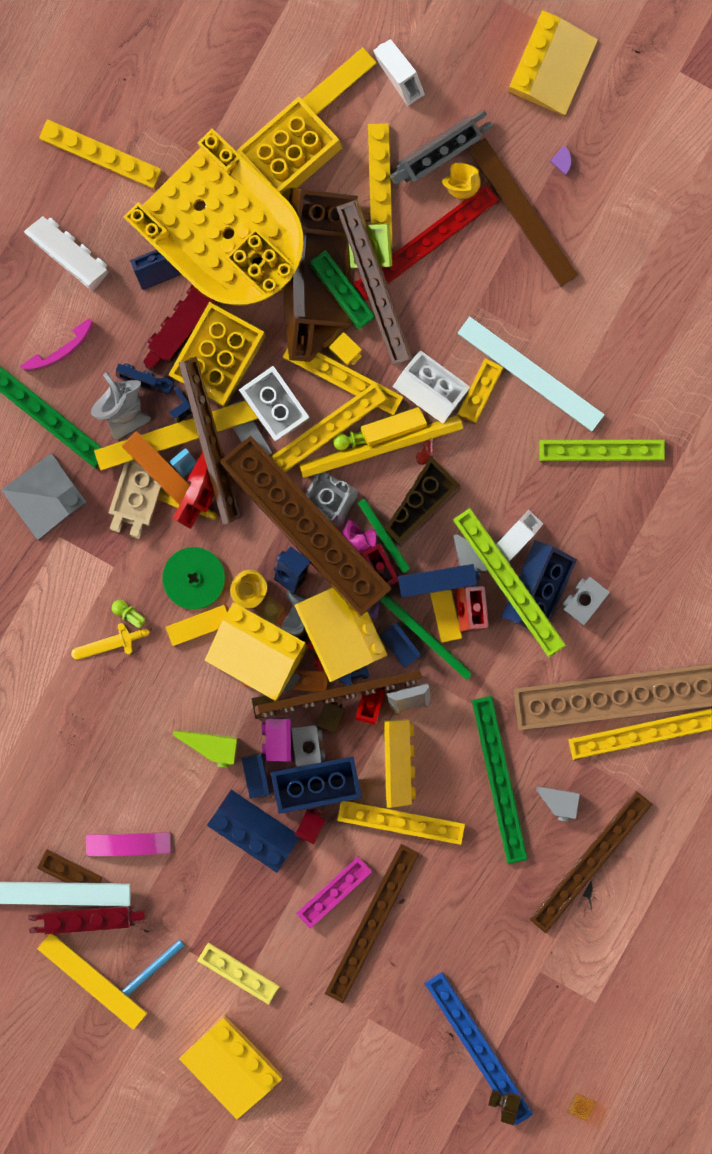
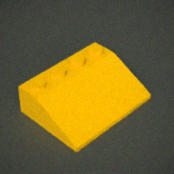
(552, 63)
(290, 147)
(223, 350)
(339, 635)
(255, 651)
(398, 763)
(231, 1067)

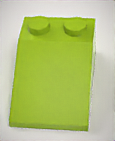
(213, 747)

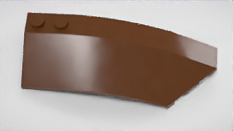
(309, 308)

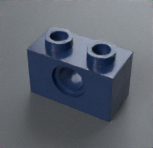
(291, 569)

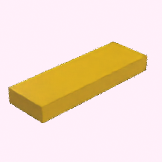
(480, 390)
(393, 426)
(445, 615)
(196, 625)

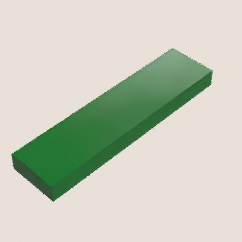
(341, 290)
(383, 535)

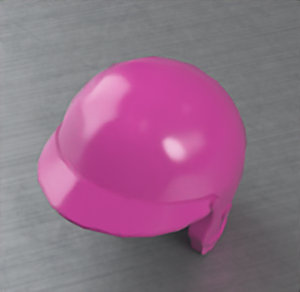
(358, 539)

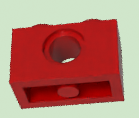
(472, 608)

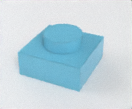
(183, 462)

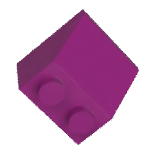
(278, 739)

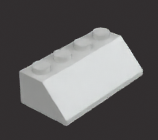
(67, 253)

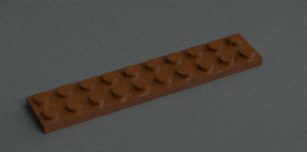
(305, 526)

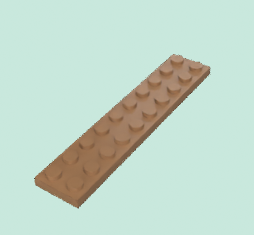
(613, 697)

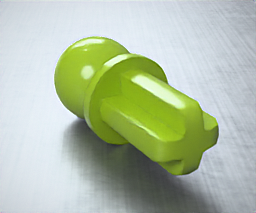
(342, 441)
(129, 614)

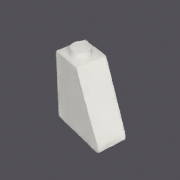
(399, 72)
(519, 535)

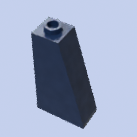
(438, 580)

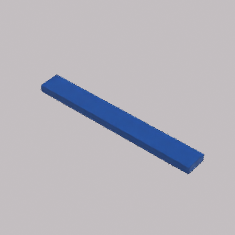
(474, 1041)

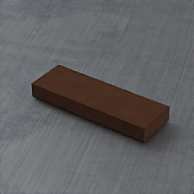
(66, 869)

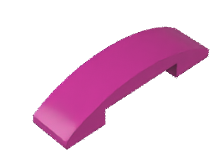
(37, 363)
(128, 844)

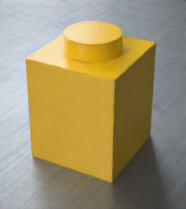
(346, 350)

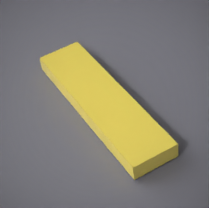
(238, 973)

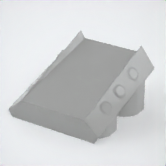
(332, 497)
(409, 698)

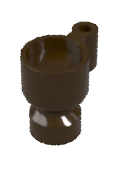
(508, 1103)

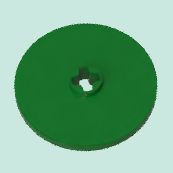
(192, 561)

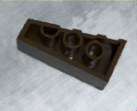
(424, 499)

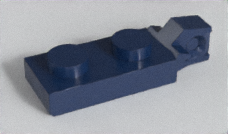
(147, 379)

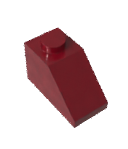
(381, 563)
(310, 825)

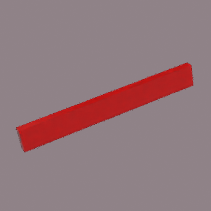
(435, 235)

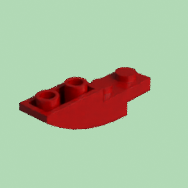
(198, 495)

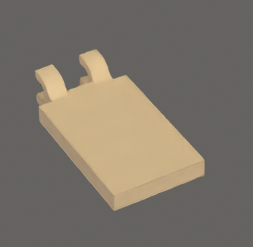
(134, 499)

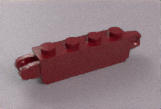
(177, 328)
(86, 919)

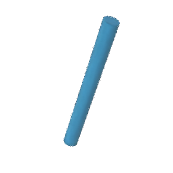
(153, 967)

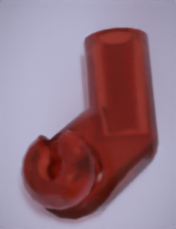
(425, 453)

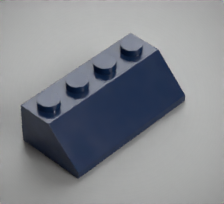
(544, 577)
(316, 785)
(253, 830)

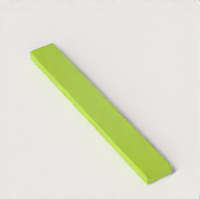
(509, 583)

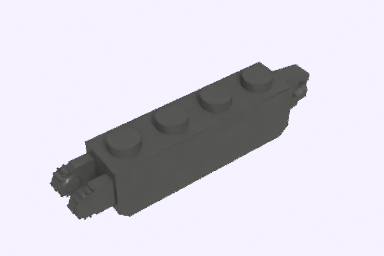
(441, 149)

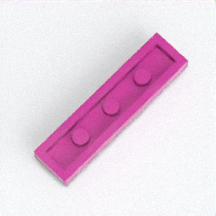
(334, 892)

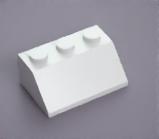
(431, 386)
(274, 404)

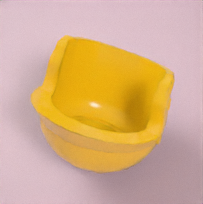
(463, 180)
(248, 588)

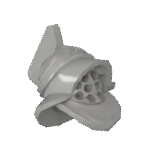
(120, 407)

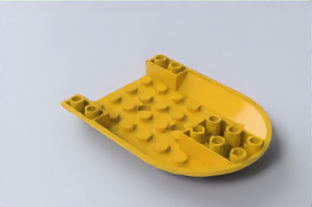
(234, 200)

